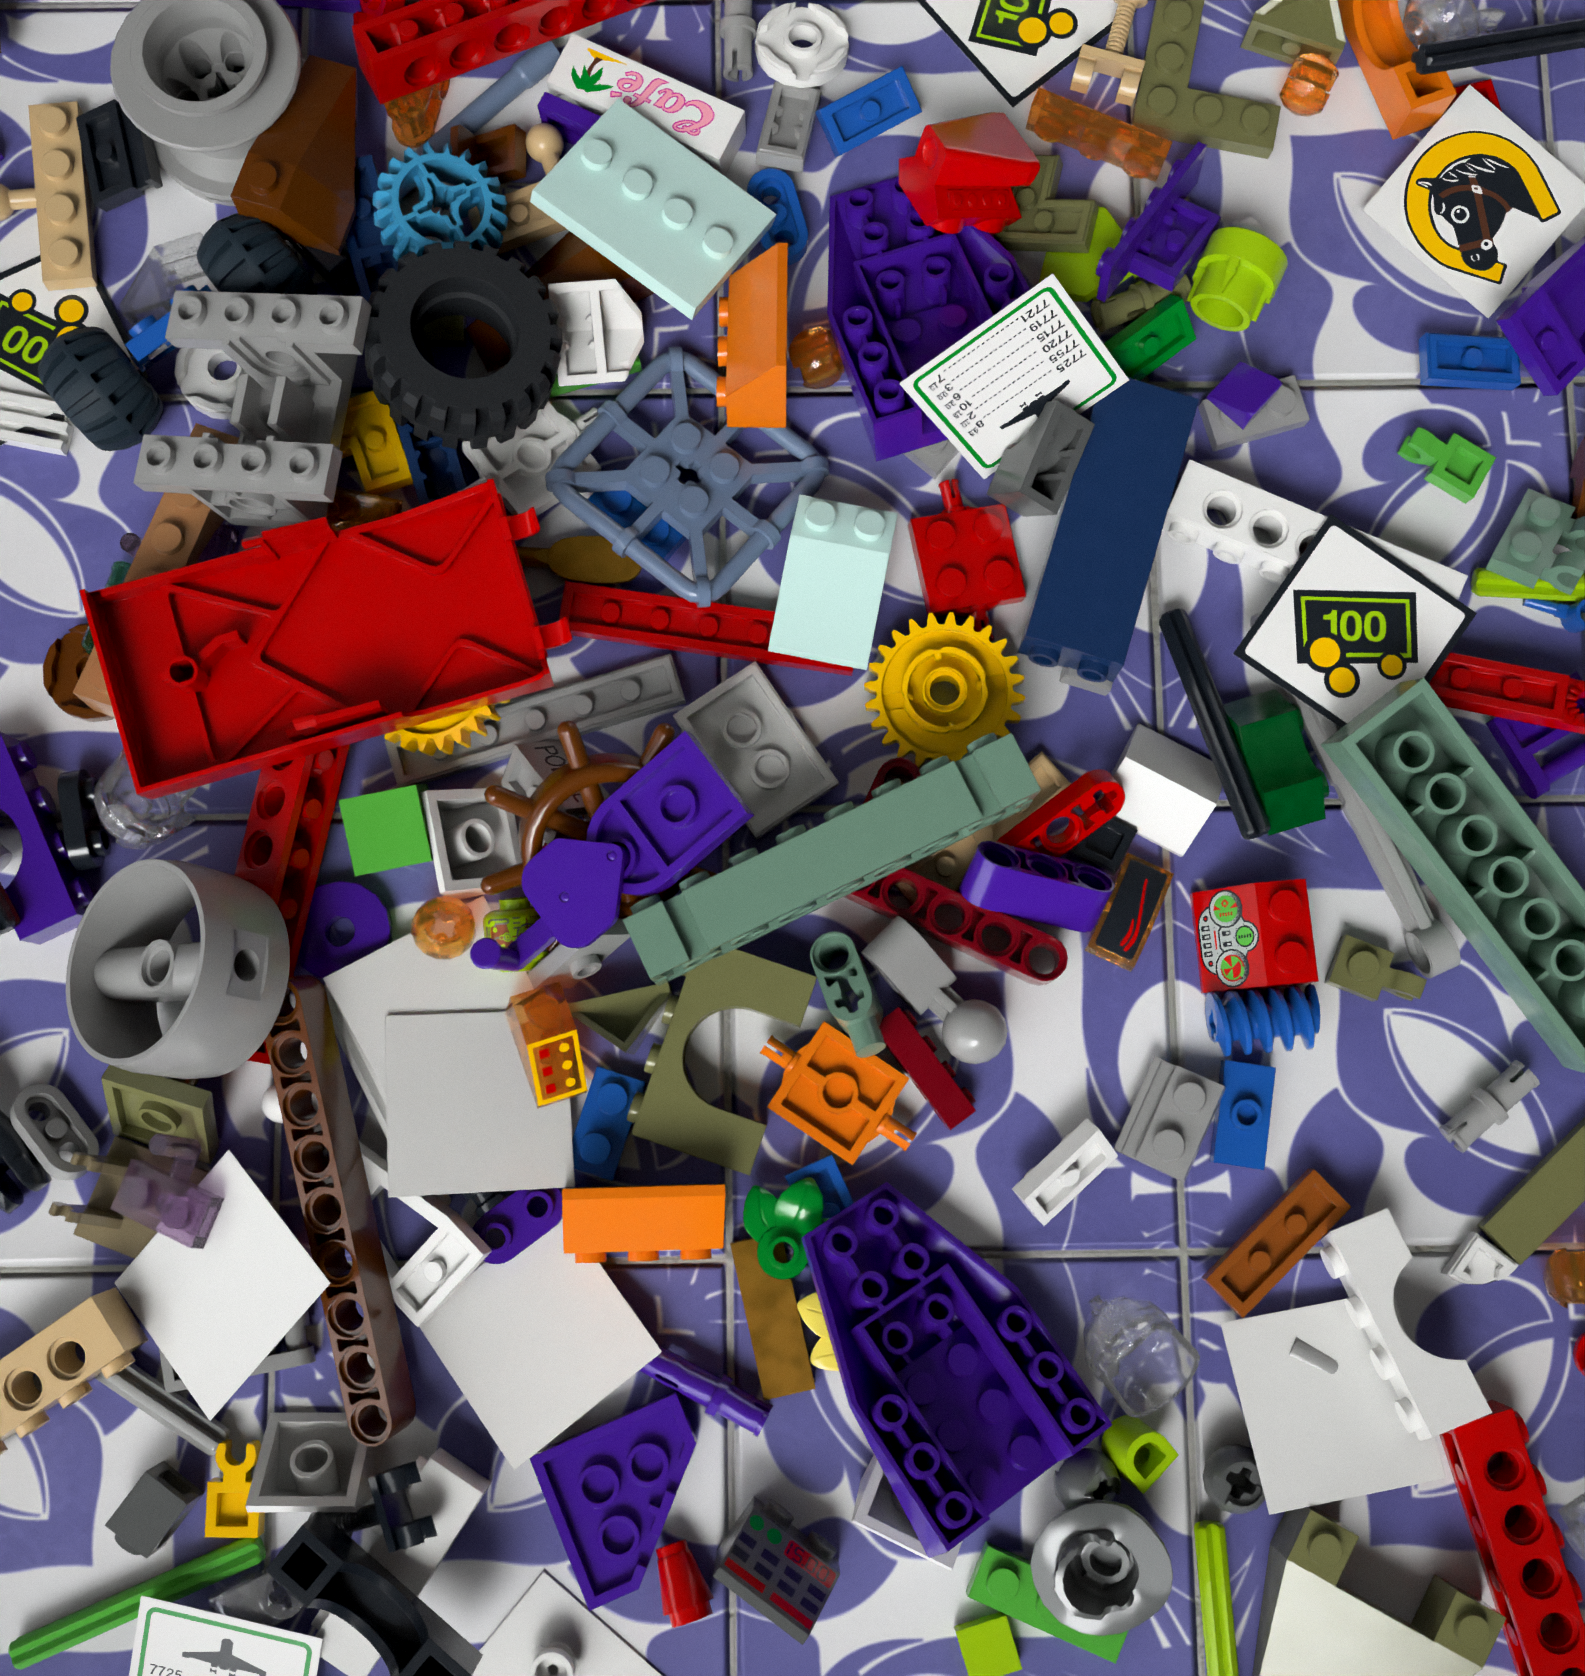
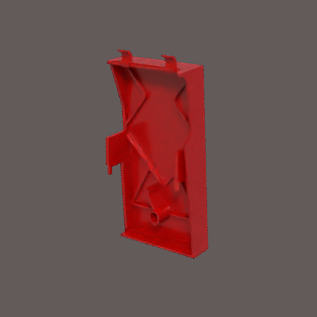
(320, 639)

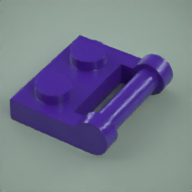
(1523, 739)

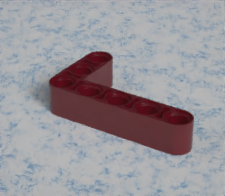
(967, 937)

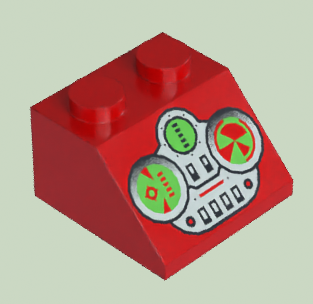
(1254, 936)

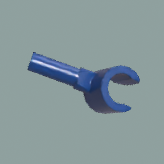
(1568, 614)

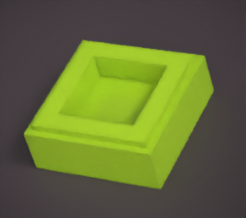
(988, 1646)

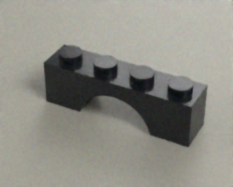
(338, 1576)

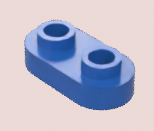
(789, 217)

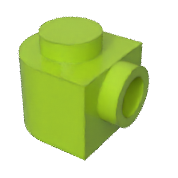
(1137, 1451)

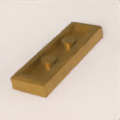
(772, 1323)

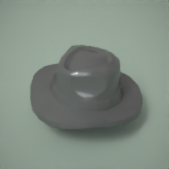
(1101, 1568)

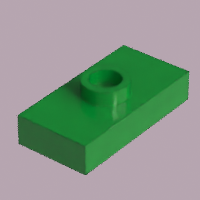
(1152, 338)

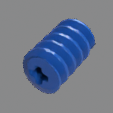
(1263, 1018)

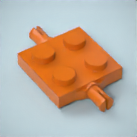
(836, 1094)

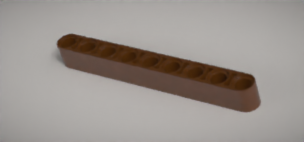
(331, 1232)

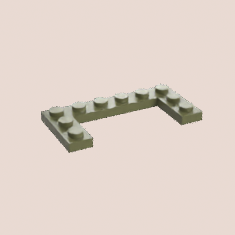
(1190, 115)

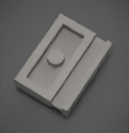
(1169, 1119)

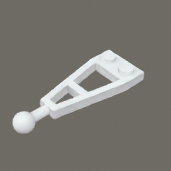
(439, 1263)

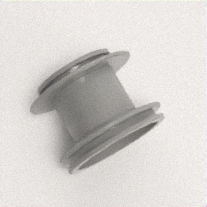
(181, 89)

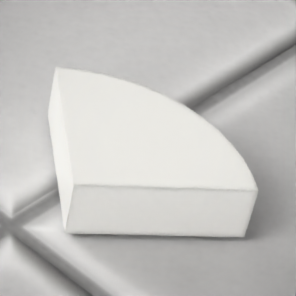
(1478, 1262)

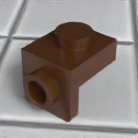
(501, 150)

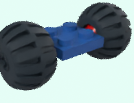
(104, 387)

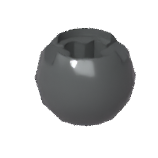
(1086, 1477)
(1233, 1498)

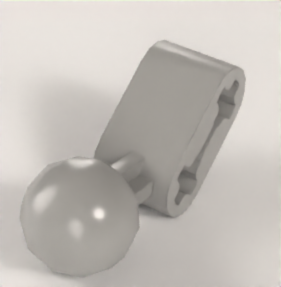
(971, 1028)

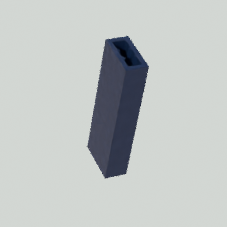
(1109, 531)

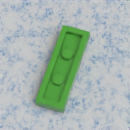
(1007, 1585)

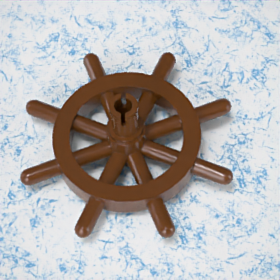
(541, 810)

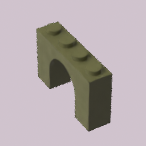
(671, 1108)

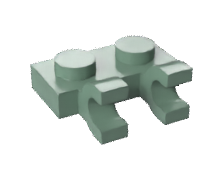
(1530, 539)

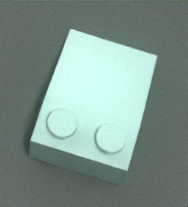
(832, 582)

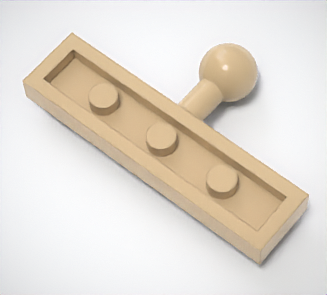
(59, 196)
(525, 220)

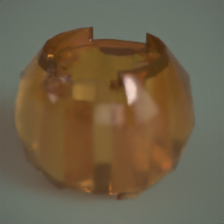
(1306, 90)
(816, 357)
(439, 945)
(1565, 1277)

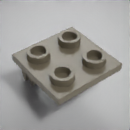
(96, 1219)

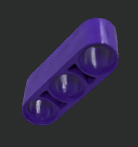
(1036, 886)

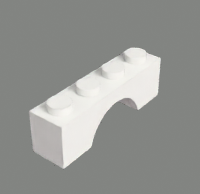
(1431, 1390)

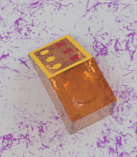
(547, 1044)

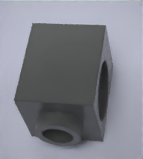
(153, 1510)

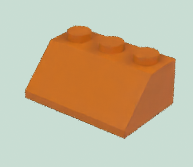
(755, 342)
(643, 1221)

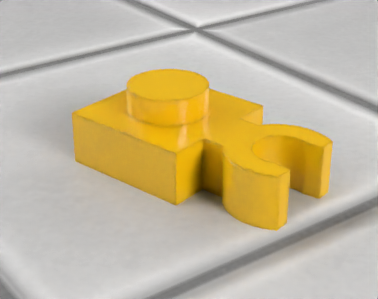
(228, 1495)

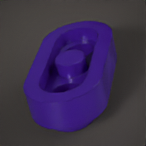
(519, 1223)

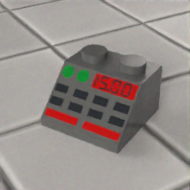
(777, 1567)

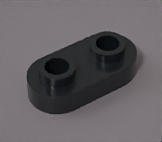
(84, 835)

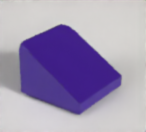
(1244, 393)

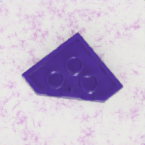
(615, 1492)

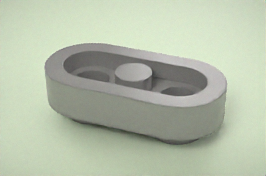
(59, 1131)

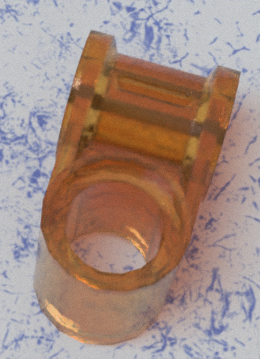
(417, 114)

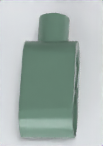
(853, 975)

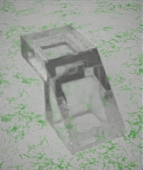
(156, 280)

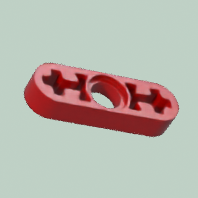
(1079, 827)

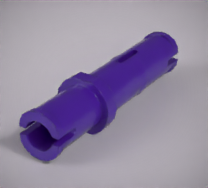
(708, 1390)

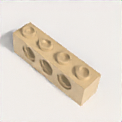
(107, 1336)

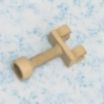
(1111, 60)

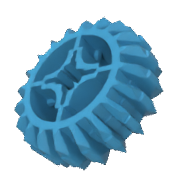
(425, 173)

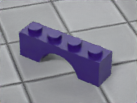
(46, 887)

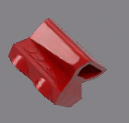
(967, 173)

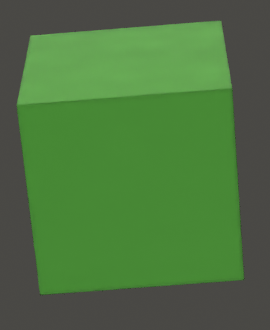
(386, 829)

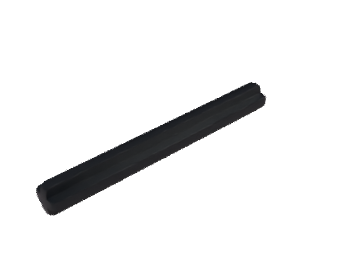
(1499, 46)
(1214, 724)

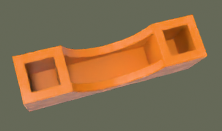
(1384, 55)

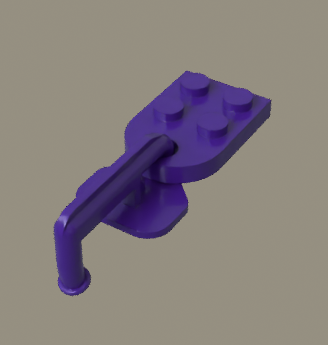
(667, 819)

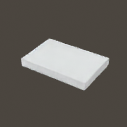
(758, 748)

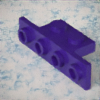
(1165, 236)

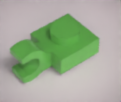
(1454, 465)

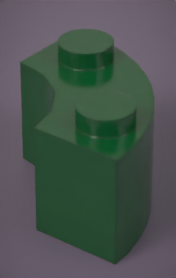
(1278, 760)

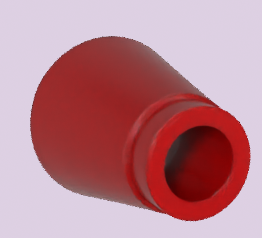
(682, 1585)

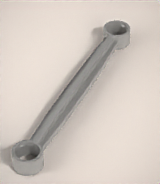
(1426, 939)

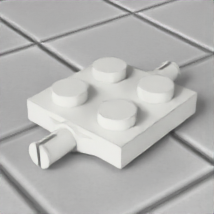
(524, 460)

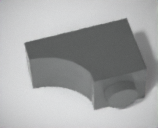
(1041, 466)

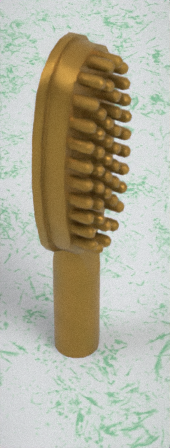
(582, 560)

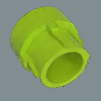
(1236, 278)

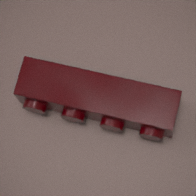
(924, 1069)

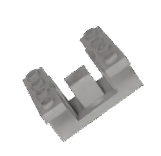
(287, 406)

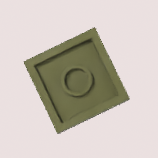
(154, 1104)

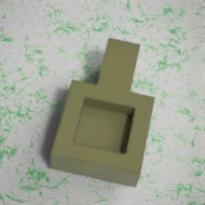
(1366, 970)

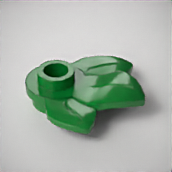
(783, 1220)

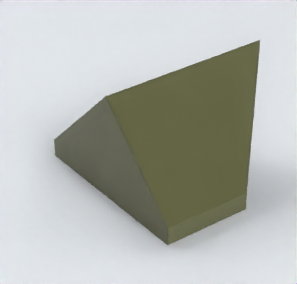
(1294, 28)
(623, 1016)

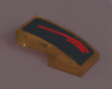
(1129, 912)

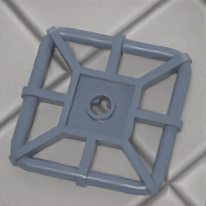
(687, 507)

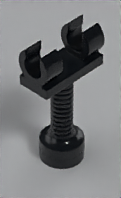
(390, 1510)

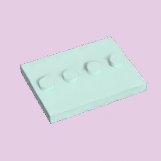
(653, 208)

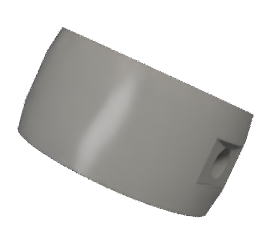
(128, 964)

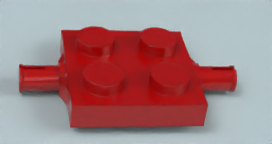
(966, 558)

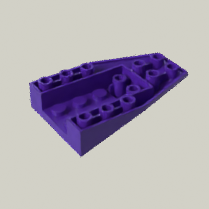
(904, 299)
(943, 1366)

